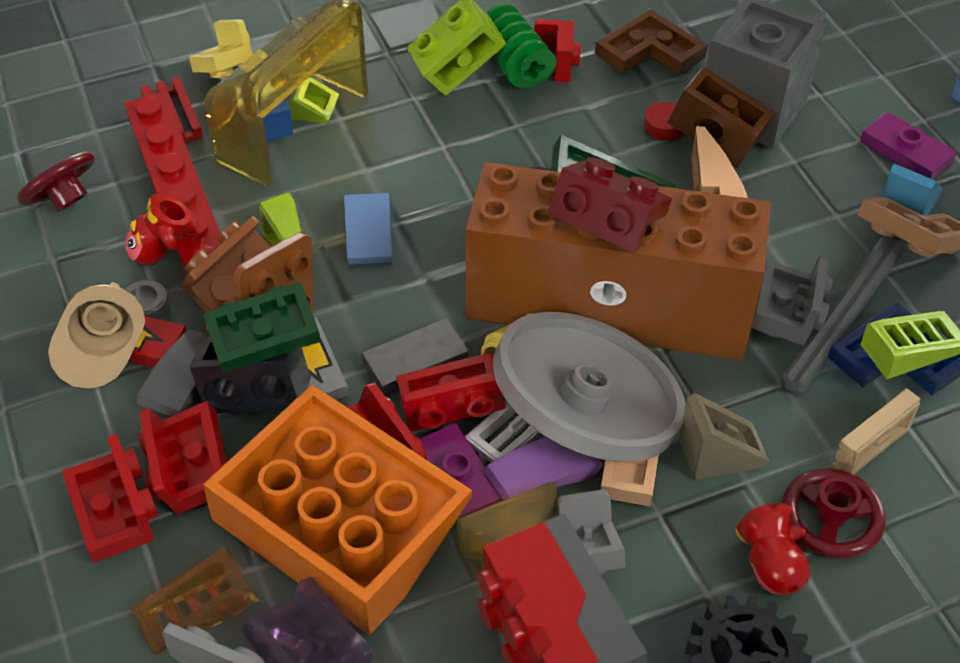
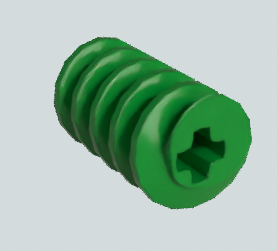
(525, 56)

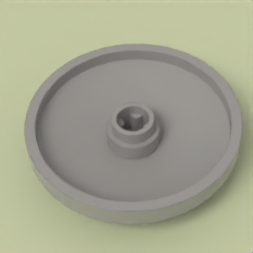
(588, 386)

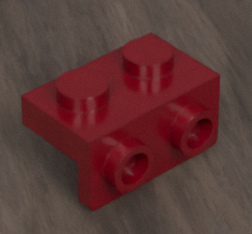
(607, 203)

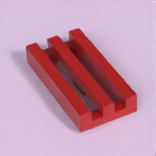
(178, 90)

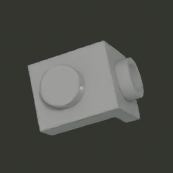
(592, 521)

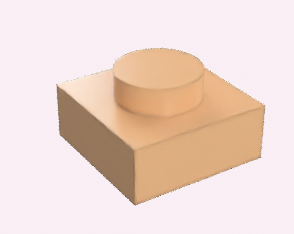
(630, 480)

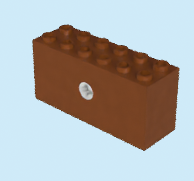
(682, 290)

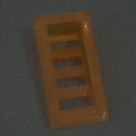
(204, 616)

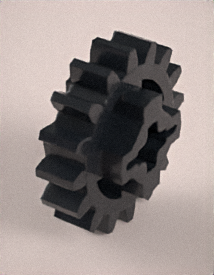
(745, 630)

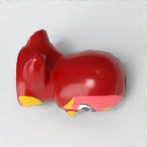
(156, 230)
(774, 555)

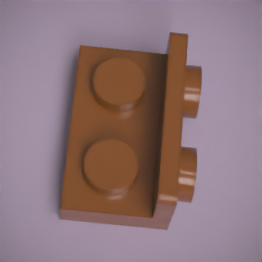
(211, 275)

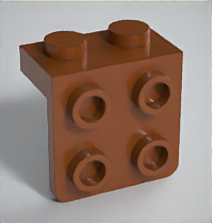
(277, 266)

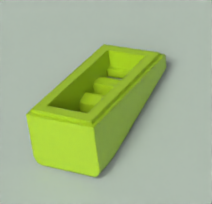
(279, 218)
(893, 360)

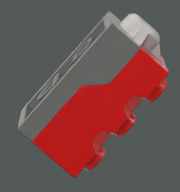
(552, 600)

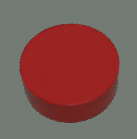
(656, 121)

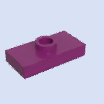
(908, 146)
(455, 456)

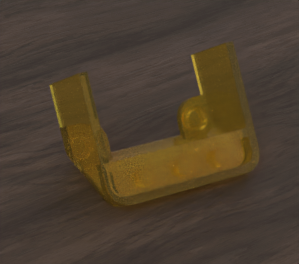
(318, 43)

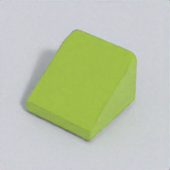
(312, 102)

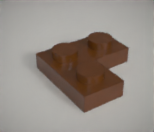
(654, 37)

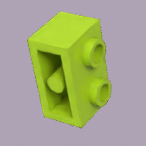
(456, 45)

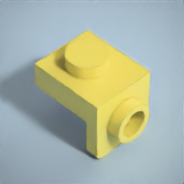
(232, 49)

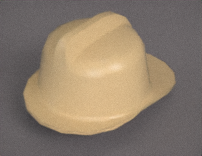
(96, 336)

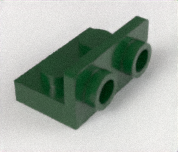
(261, 326)

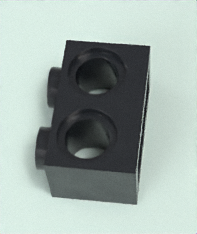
(255, 387)

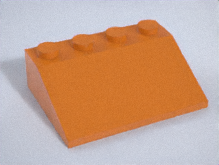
(337, 505)

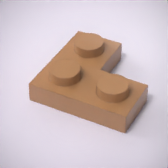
(925, 233)

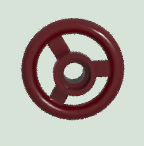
(59, 182)
(836, 501)

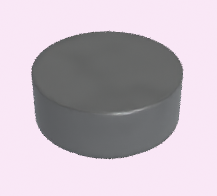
(151, 297)

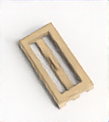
(877, 433)

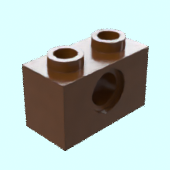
(725, 111)

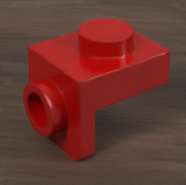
(559, 39)

